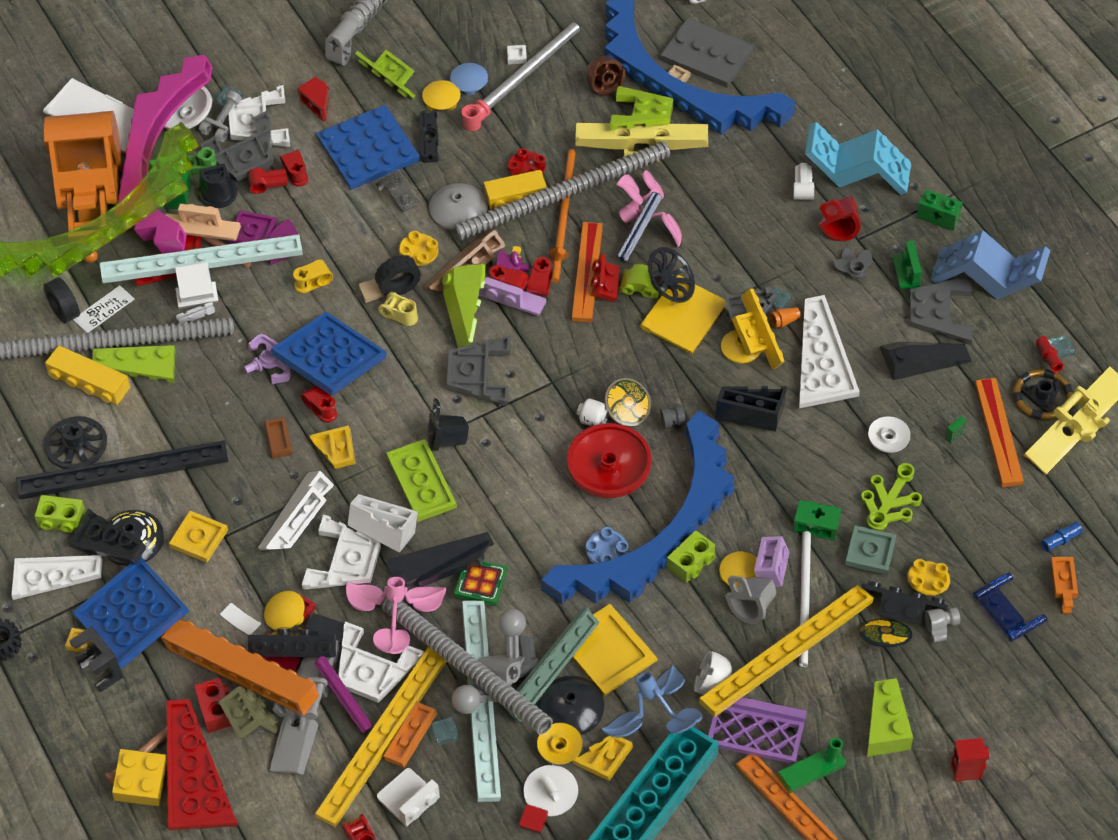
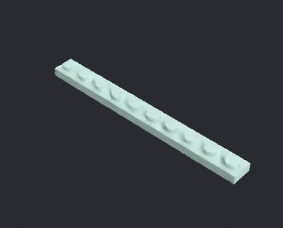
(214, 256)
(483, 718)

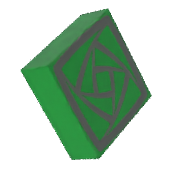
(955, 429)

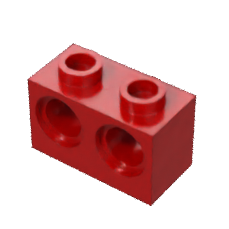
(210, 705)

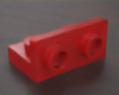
(605, 279)

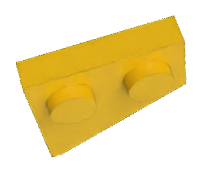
(605, 757)

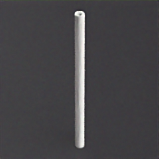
(805, 588)

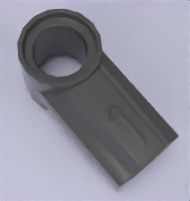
(527, 650)

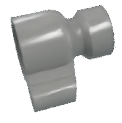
(937, 622)

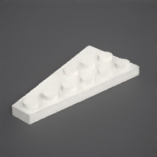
(824, 364)

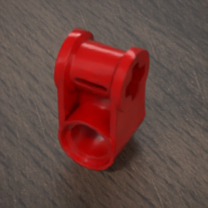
(295, 167)
(509, 276)
(540, 277)
(320, 403)
(358, 829)

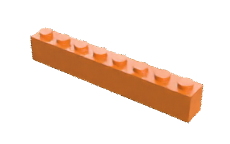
(241, 666)

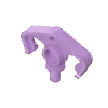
(267, 360)

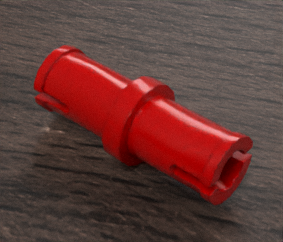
(1049, 354)

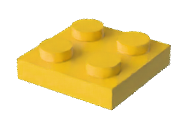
(198, 536)

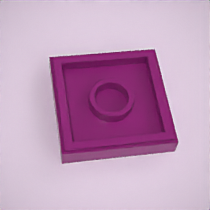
(254, 227)

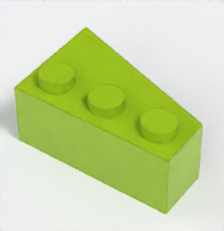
(889, 721)

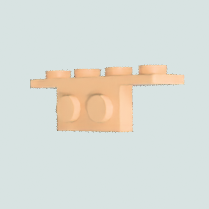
(205, 222)

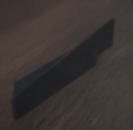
(441, 560)

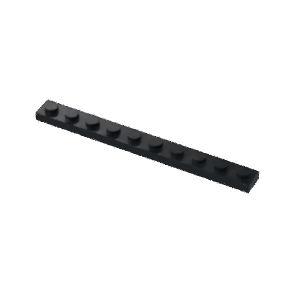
(121, 469)

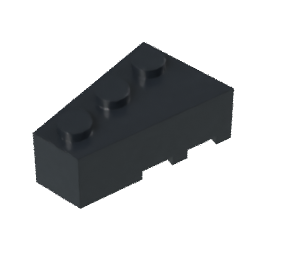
(751, 407)

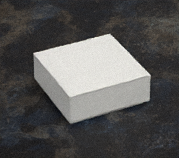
(516, 54)

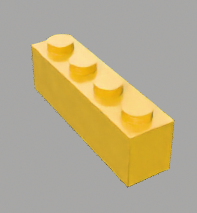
(87, 375)

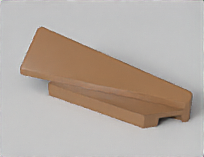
(477, 252)

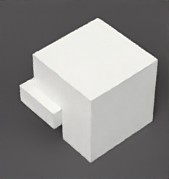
(195, 286)

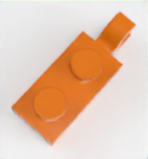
(1064, 581)

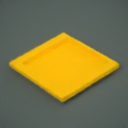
(612, 652)

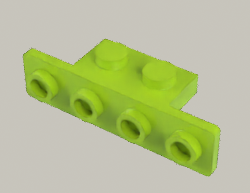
(392, 69)

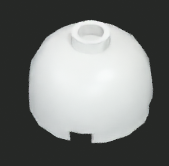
(714, 671)

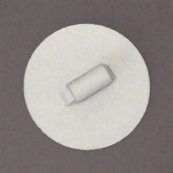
(551, 789)

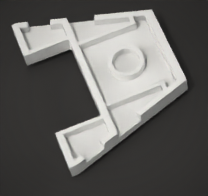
(241, 117)
(352, 560)
(370, 674)

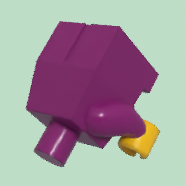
(512, 261)

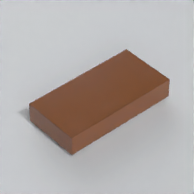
(278, 438)

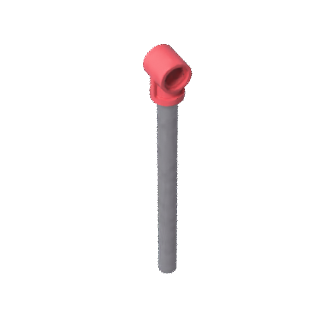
(475, 113)

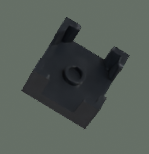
(97, 657)

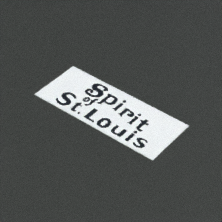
(103, 309)

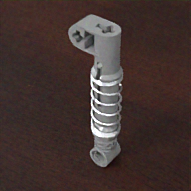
(352, 23)

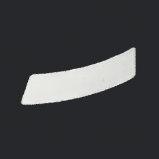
(240, 619)

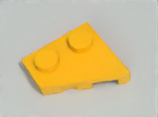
(336, 446)

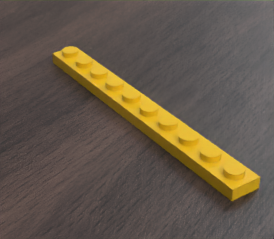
(785, 651)
(380, 738)

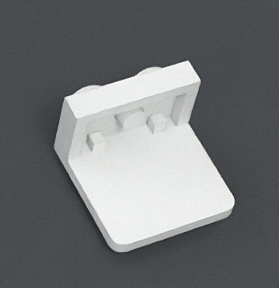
(408, 796)

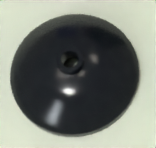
(582, 712)

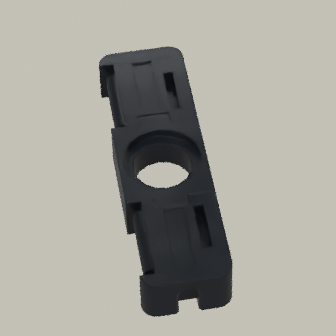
(429, 147)

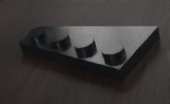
(105, 539)

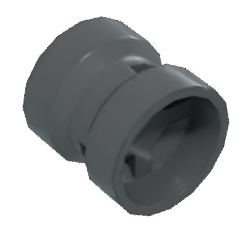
(672, 416)

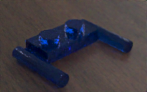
(1003, 611)

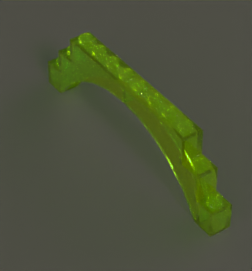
(67, 249)

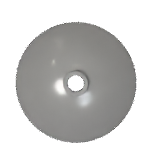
(456, 204)

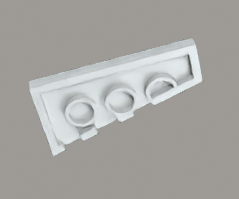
(51, 573)

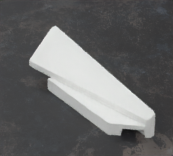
(298, 512)

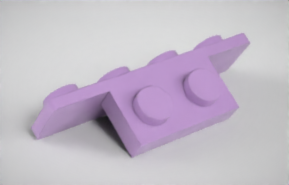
(512, 296)

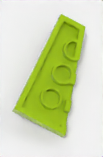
(143, 361)

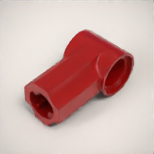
(261, 180)

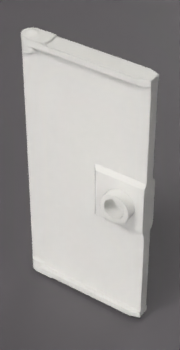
(80, 98)

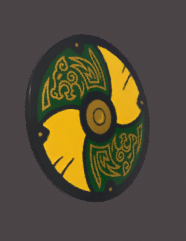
(885, 633)

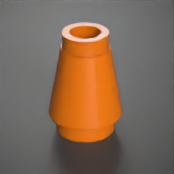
(783, 317)

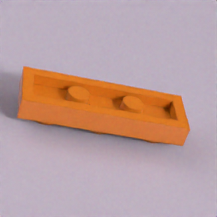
(410, 734)

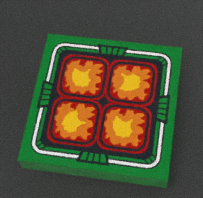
(482, 583)

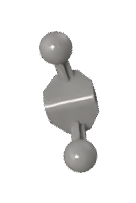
(511, 623)

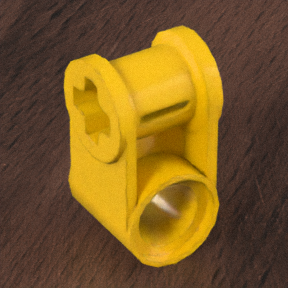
(313, 275)

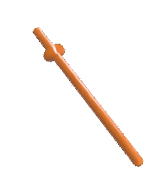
(558, 253)

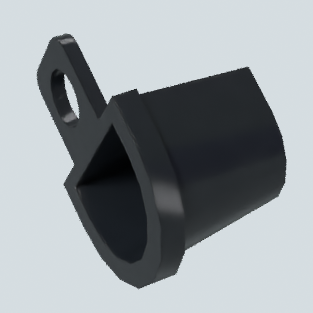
(216, 187)
(445, 429)

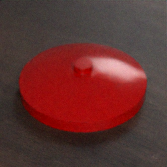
(609, 460)

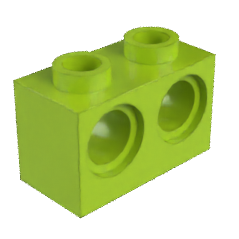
(61, 509)
(688, 554)

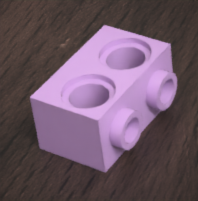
(772, 559)

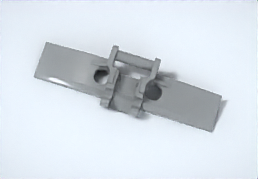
(296, 742)

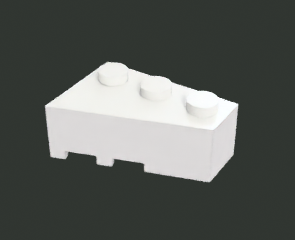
(382, 521)

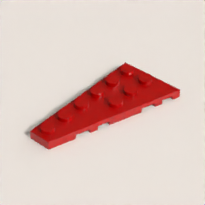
(194, 784)

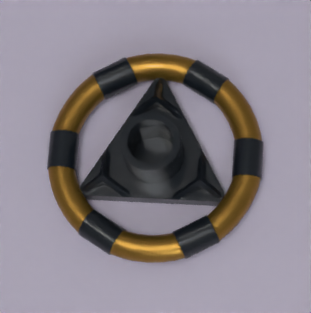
(1041, 394)

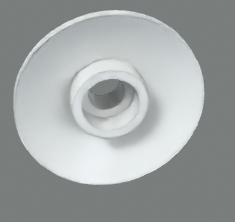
(892, 428)

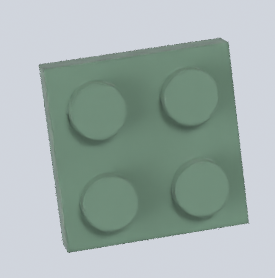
(870, 550)

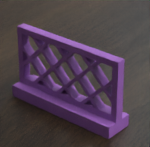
(765, 713)

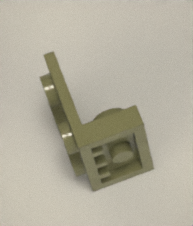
(247, 712)

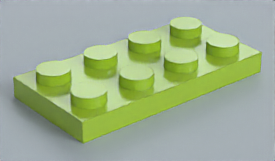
(421, 480)

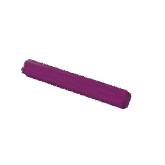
(343, 694)

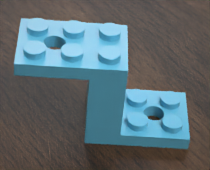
(858, 158)

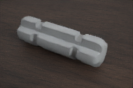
(195, 313)

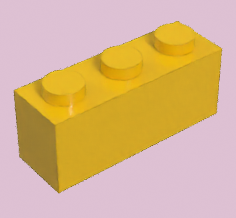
(511, 188)

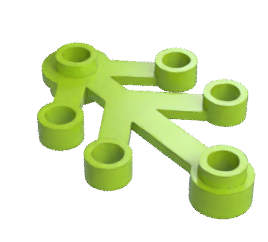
(890, 501)

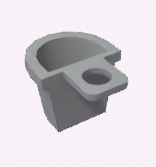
(750, 598)

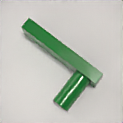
(813, 767)

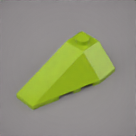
(462, 300)

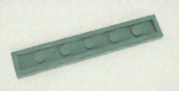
(557, 657)

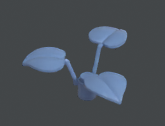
(649, 688)

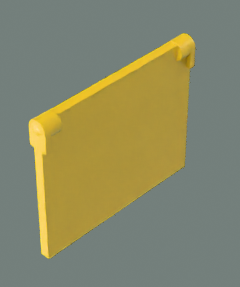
(684, 322)

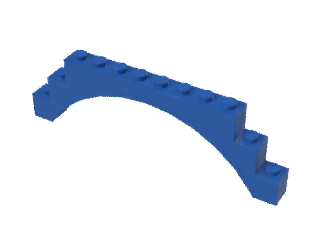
(709, 108)
(633, 571)

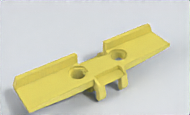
(677, 136)
(1054, 443)

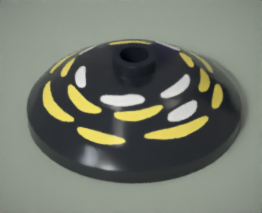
(144, 528)

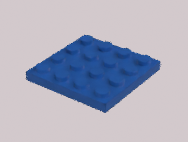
(368, 147)
(328, 353)
(131, 611)

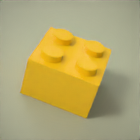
(139, 777)

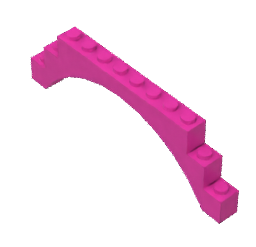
(149, 117)

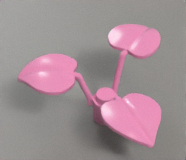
(634, 209)
(366, 597)

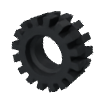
(13, 642)

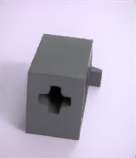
(734, 305)

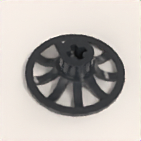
(666, 278)
(75, 438)

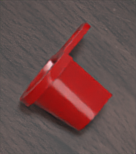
(840, 219)

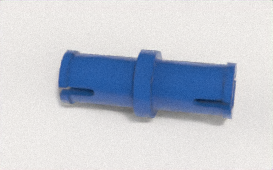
(1061, 536)

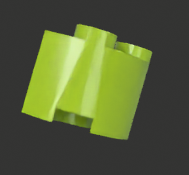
(638, 280)

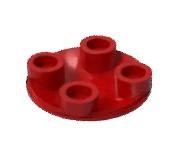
(526, 162)

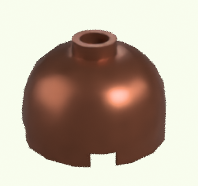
(605, 75)

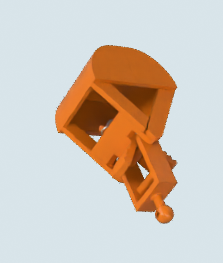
(84, 164)

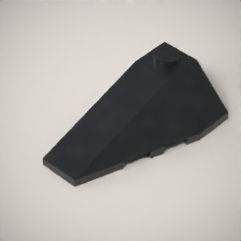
(916, 358)

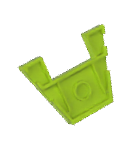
(648, 109)

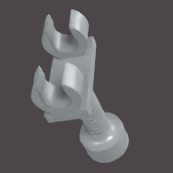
(223, 131)

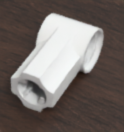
(803, 183)

